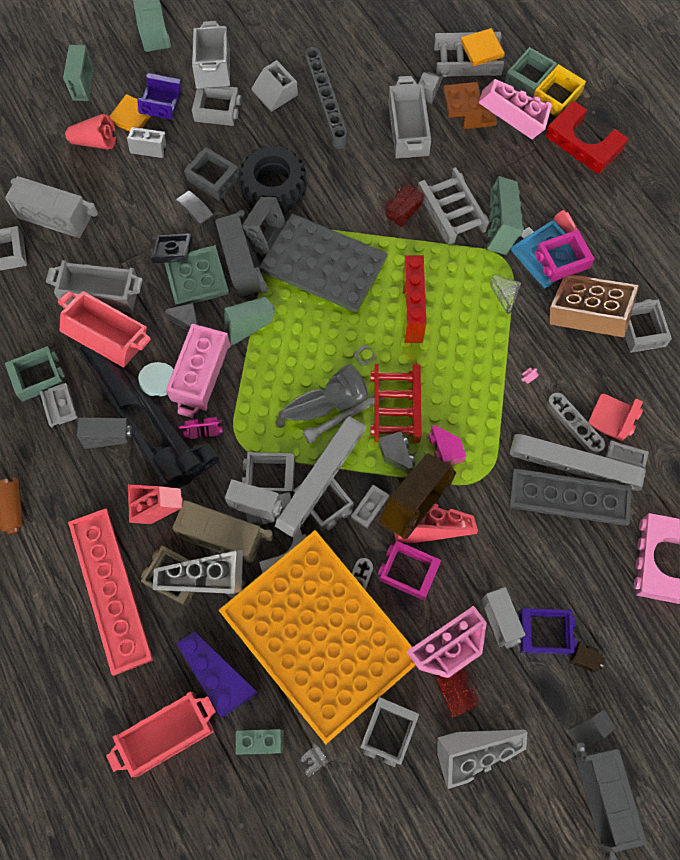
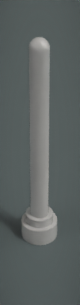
(312, 433)

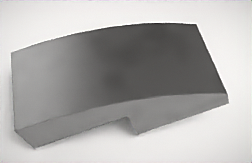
(195, 207)

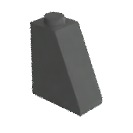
(103, 432)

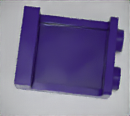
(160, 96)

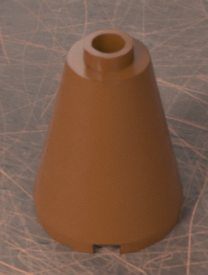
(10, 506)

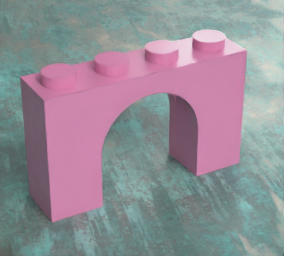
(650, 580)

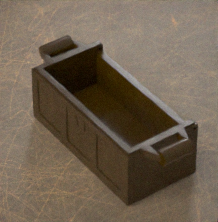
(416, 495)

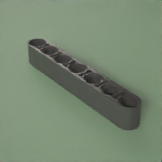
(326, 98)

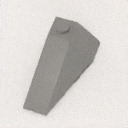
(471, 752)

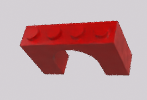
(594, 156)
(415, 299)

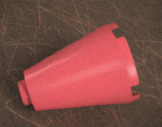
(93, 132)

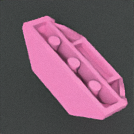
(451, 645)

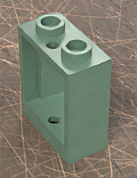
(534, 59)
(78, 72)
(30, 360)
(251, 743)

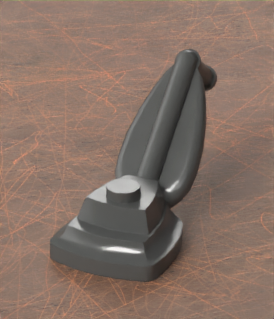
(343, 391)

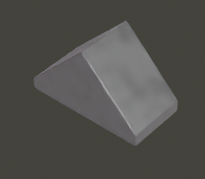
(182, 316)

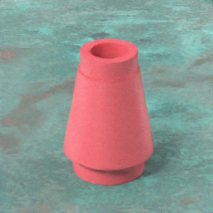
(565, 222)

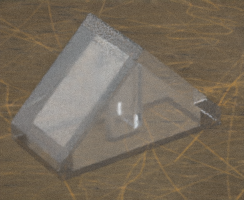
(505, 290)

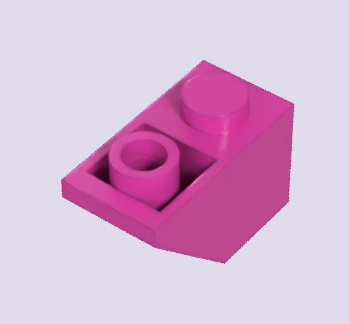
(447, 446)

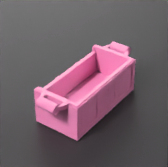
(197, 368)

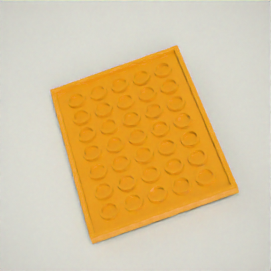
(319, 636)

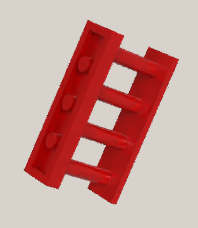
(413, 411)

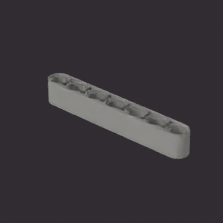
(577, 461)
(320, 476)

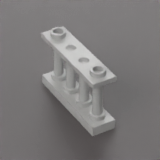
(451, 41)
(442, 219)

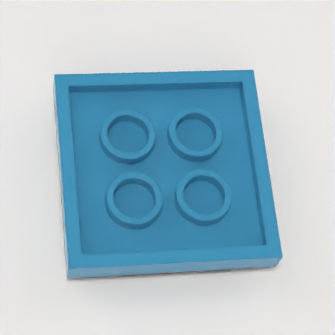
(527, 247)

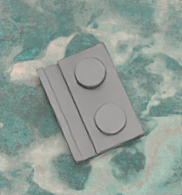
(58, 405)

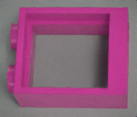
(580, 249)
(416, 554)

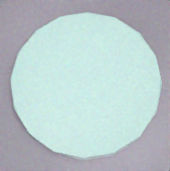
(155, 378)

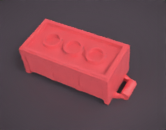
(102, 327)
(162, 735)

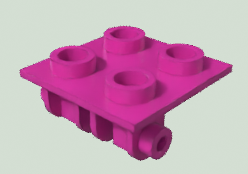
(192, 432)

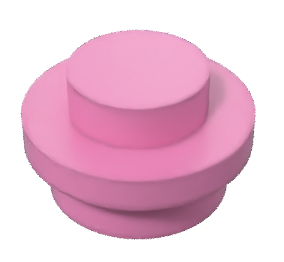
(529, 375)

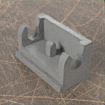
(146, 142)

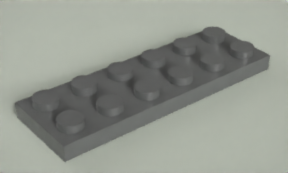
(570, 497)

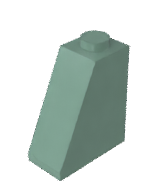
(247, 318)

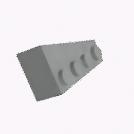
(210, 574)

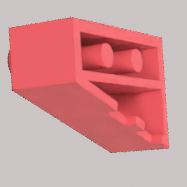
(152, 503)

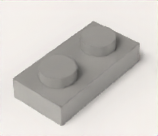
(370, 506)

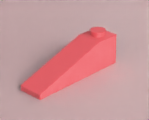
(441, 525)

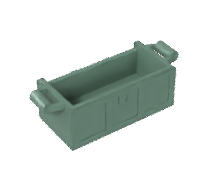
(151, 25)

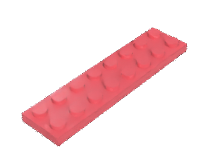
(110, 592)

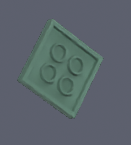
(198, 278)

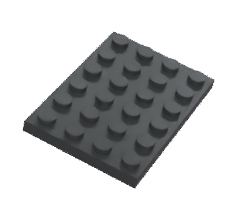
(324, 262)

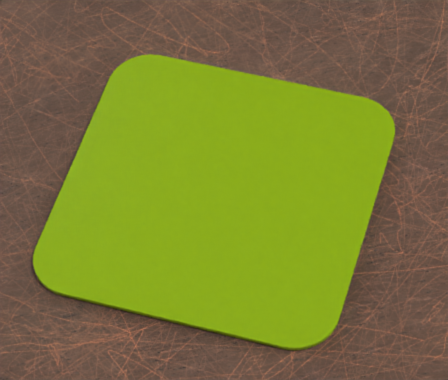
(459, 359)

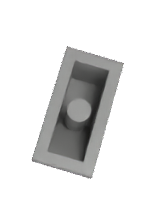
(431, 84)

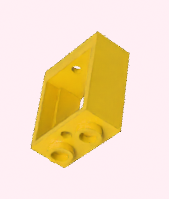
(559, 75)

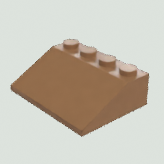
(593, 305)

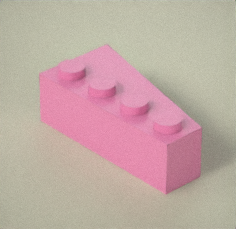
(516, 108)

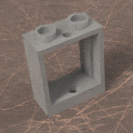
(213, 116)
(15, 236)
(659, 340)
(273, 458)
(253, 501)
(344, 512)
(503, 618)
(396, 710)

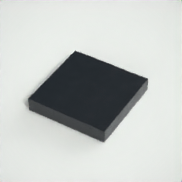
(171, 248)

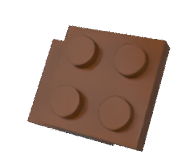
(463, 102)

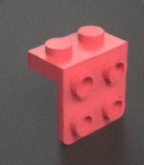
(615, 416)

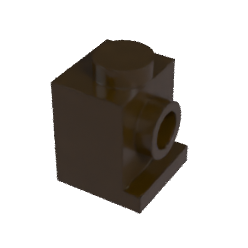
(587, 658)

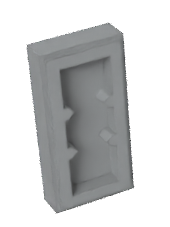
(627, 454)

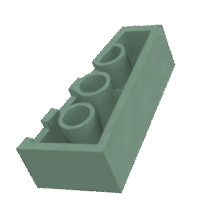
(504, 215)

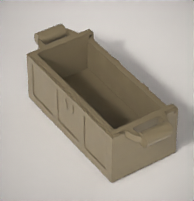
(219, 531)

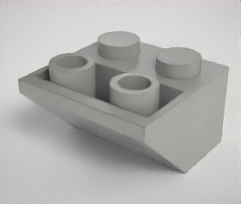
(275, 86)

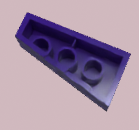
(219, 680)

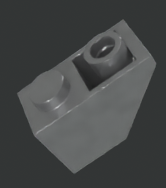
(395, 452)

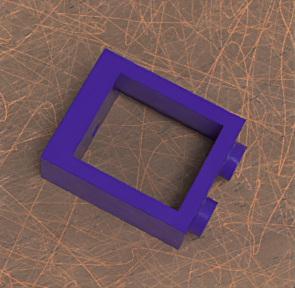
(569, 623)

